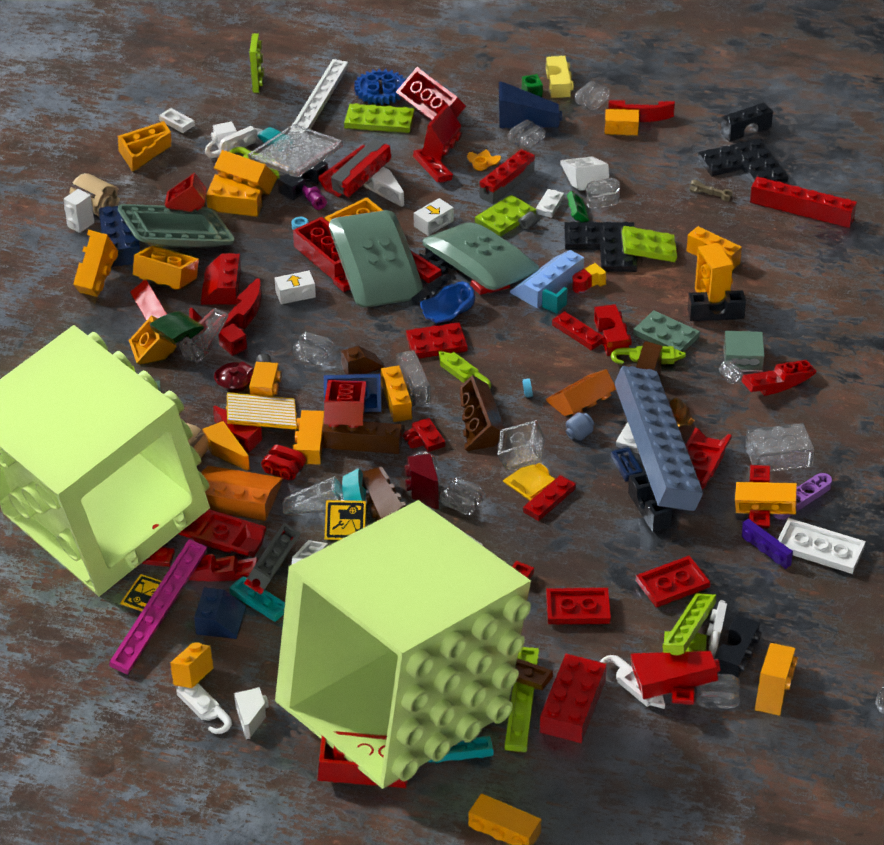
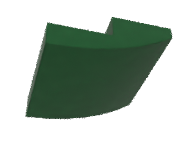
(176, 326)

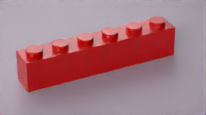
(803, 202)

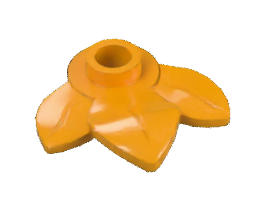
(482, 160)

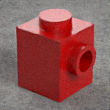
(232, 339)

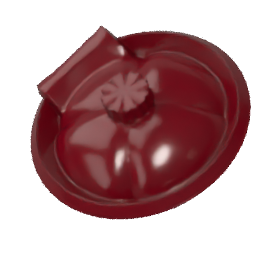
(234, 376)

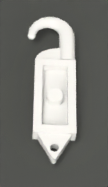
(238, 139)
(714, 630)
(627, 679)
(204, 706)

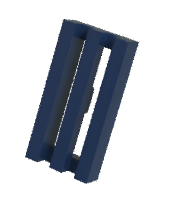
(614, 455)

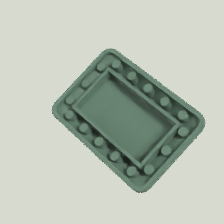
(176, 228)
(481, 255)
(375, 258)

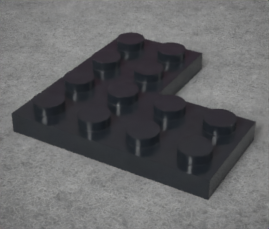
(747, 156)
(602, 237)

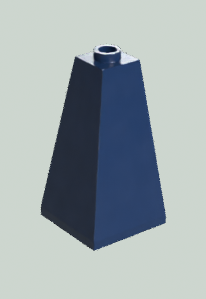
(519, 105)

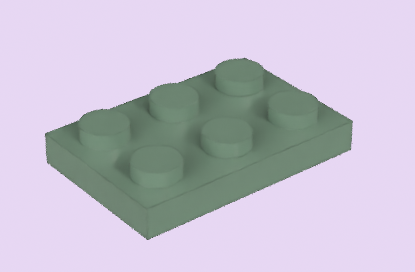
(666, 331)

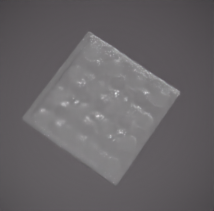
(296, 150)

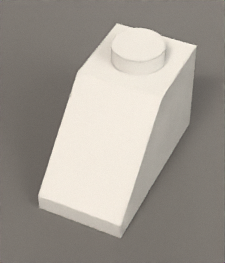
(251, 709)

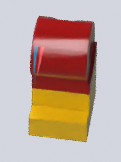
(588, 278)

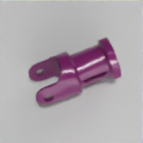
(314, 195)

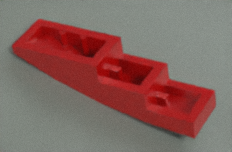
(223, 568)

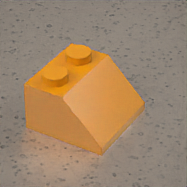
(149, 345)

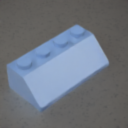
(551, 276)

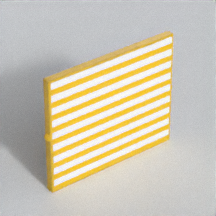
(261, 411)

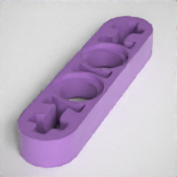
(806, 498)

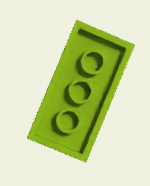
(379, 118)

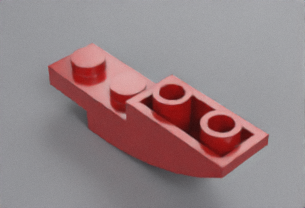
(247, 306)
(780, 379)

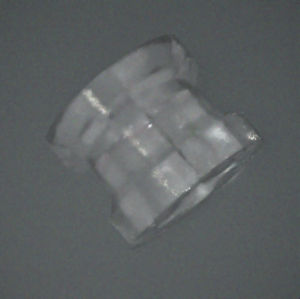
(730, 371)

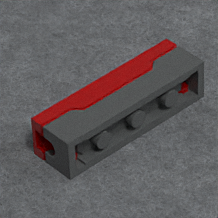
(361, 167)
(507, 176)
(272, 558)

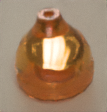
(681, 412)

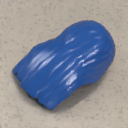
(449, 302)

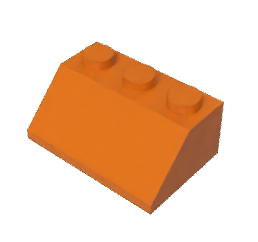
(583, 393)

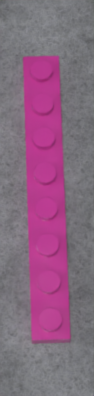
(157, 607)

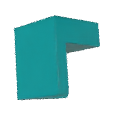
(554, 302)

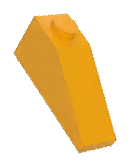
(226, 446)

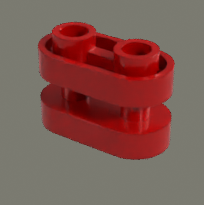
(283, 462)

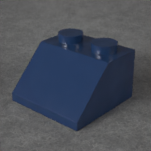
(218, 614)

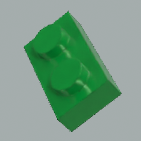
(577, 207)

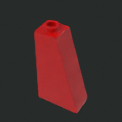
(662, 671)

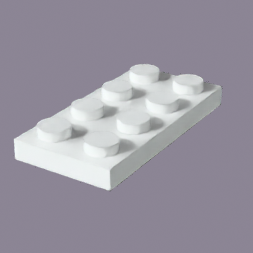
(822, 545)

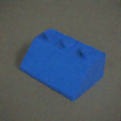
(373, 388)

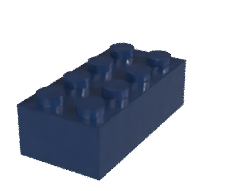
(120, 235)

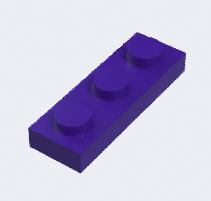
(767, 543)

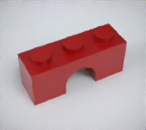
(609, 321)

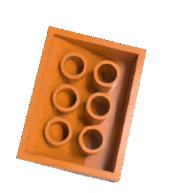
(241, 492)

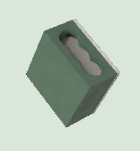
(745, 349)

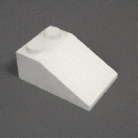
(584, 170)

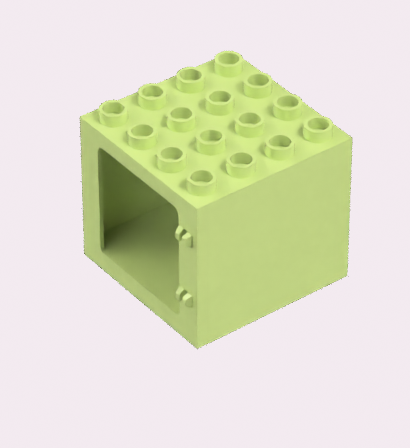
(95, 459)
(401, 639)

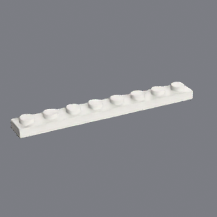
(321, 94)

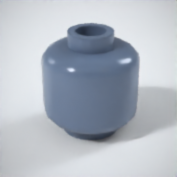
(579, 426)

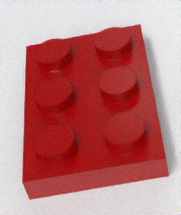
(431, 340)
(672, 581)
(578, 606)

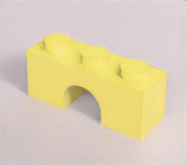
(560, 76)

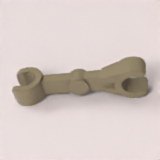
(725, 195)

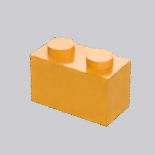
(621, 122)
(265, 379)
(191, 665)

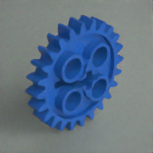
(368, 86)

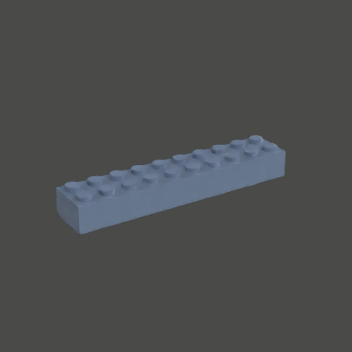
(658, 439)

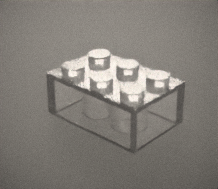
(780, 447)

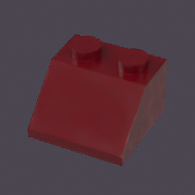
(422, 480)

